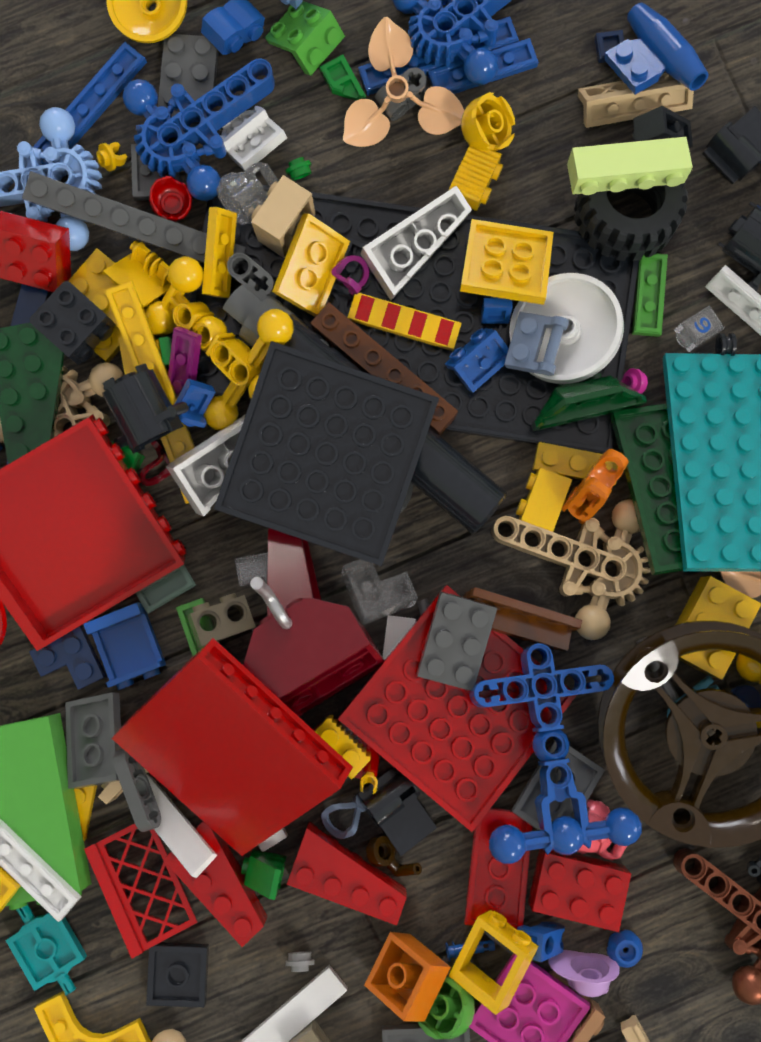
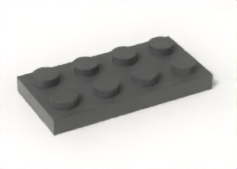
(188, 62)

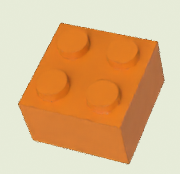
(407, 977)

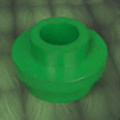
(298, 168)

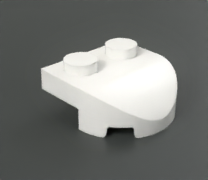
(251, 137)

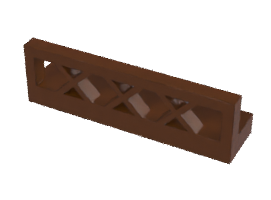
(527, 620)

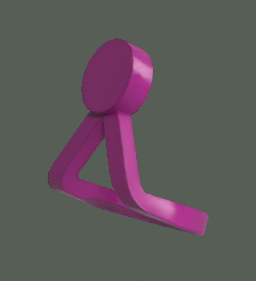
(351, 285)

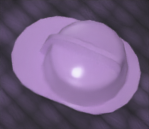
(585, 972)

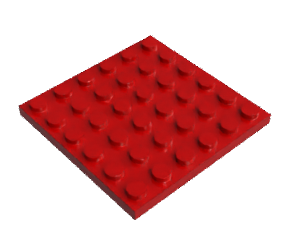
(436, 733)

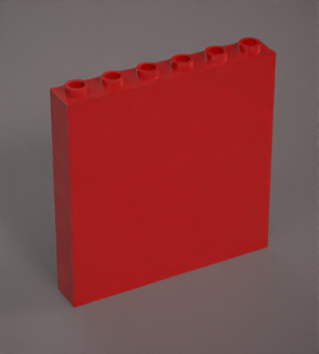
(77, 533)
(232, 750)

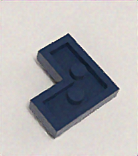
(74, 651)

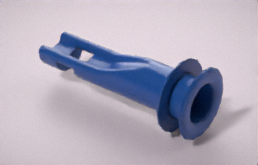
(454, 950)

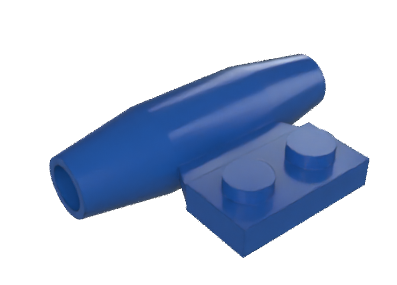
(656, 50)

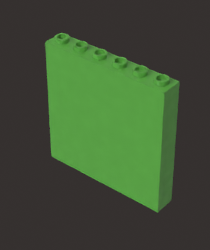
(38, 800)

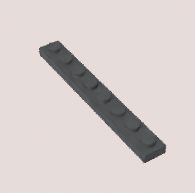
(117, 217)

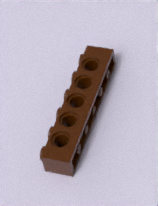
(375, 360)

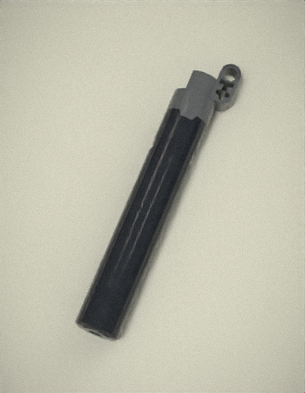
(440, 470)

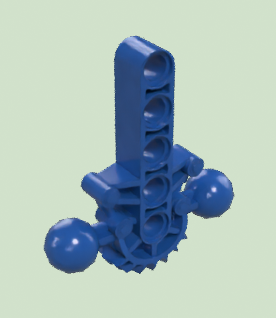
(449, 32)
(182, 154)

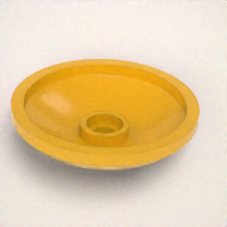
(147, 26)

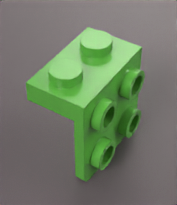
(308, 34)

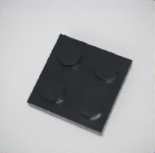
(177, 975)

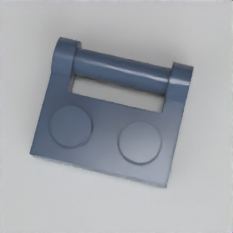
(528, 340)

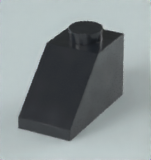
(661, 124)

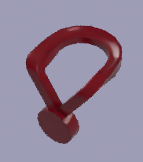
(164, 474)

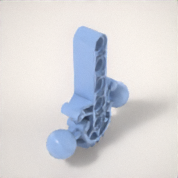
(58, 127)

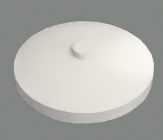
(592, 330)

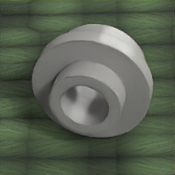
(299, 961)

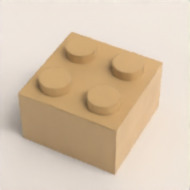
(280, 214)

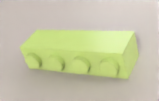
(629, 165)

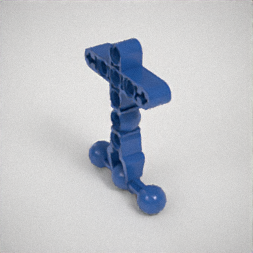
(564, 833)

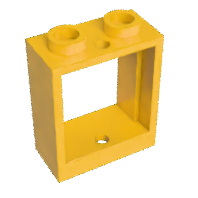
(476, 981)

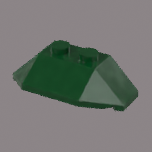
(586, 400)

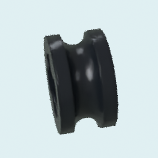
(726, 344)

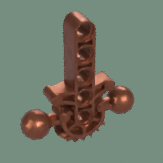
(745, 932)

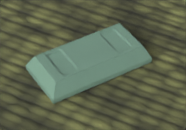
(165, 589)

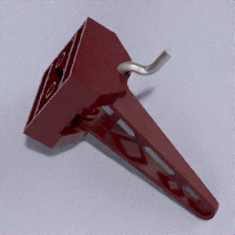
(305, 644)

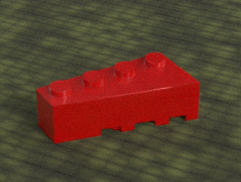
(345, 878)
(223, 889)

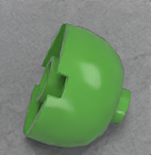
(450, 1012)

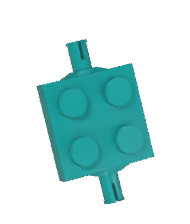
(46, 949)

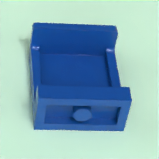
(126, 645)

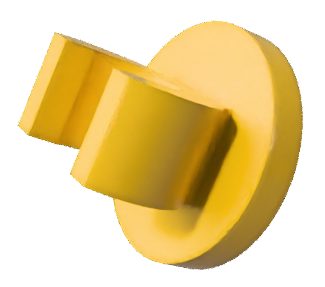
(107, 157)

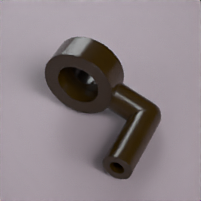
(382, 853)

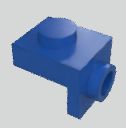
(197, 397)

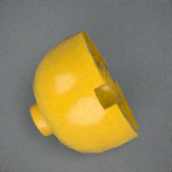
(488, 123)

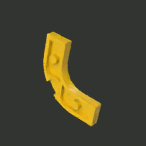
(62, 1025)

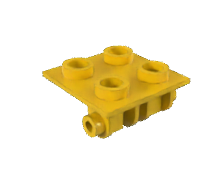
(145, 271)

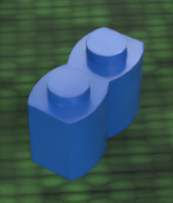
(232, 25)

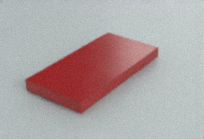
(492, 883)

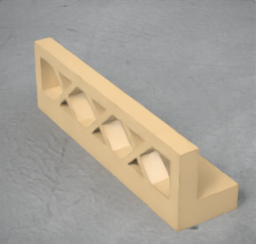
(617, 103)

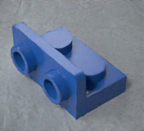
(478, 358)

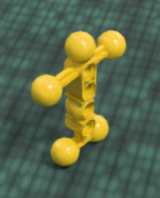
(229, 354)

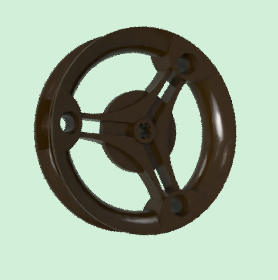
(686, 735)

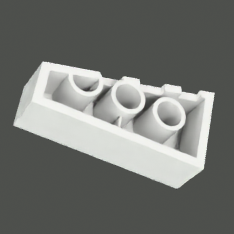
(408, 245)
(203, 468)

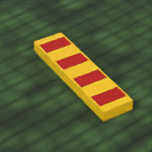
(404, 321)

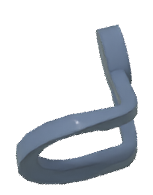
(350, 831)

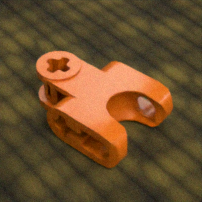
(596, 487)

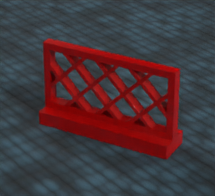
(117, 897)

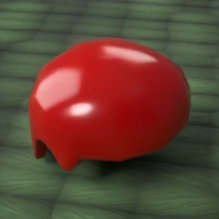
(170, 199)

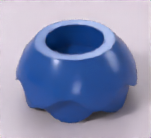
(623, 939)

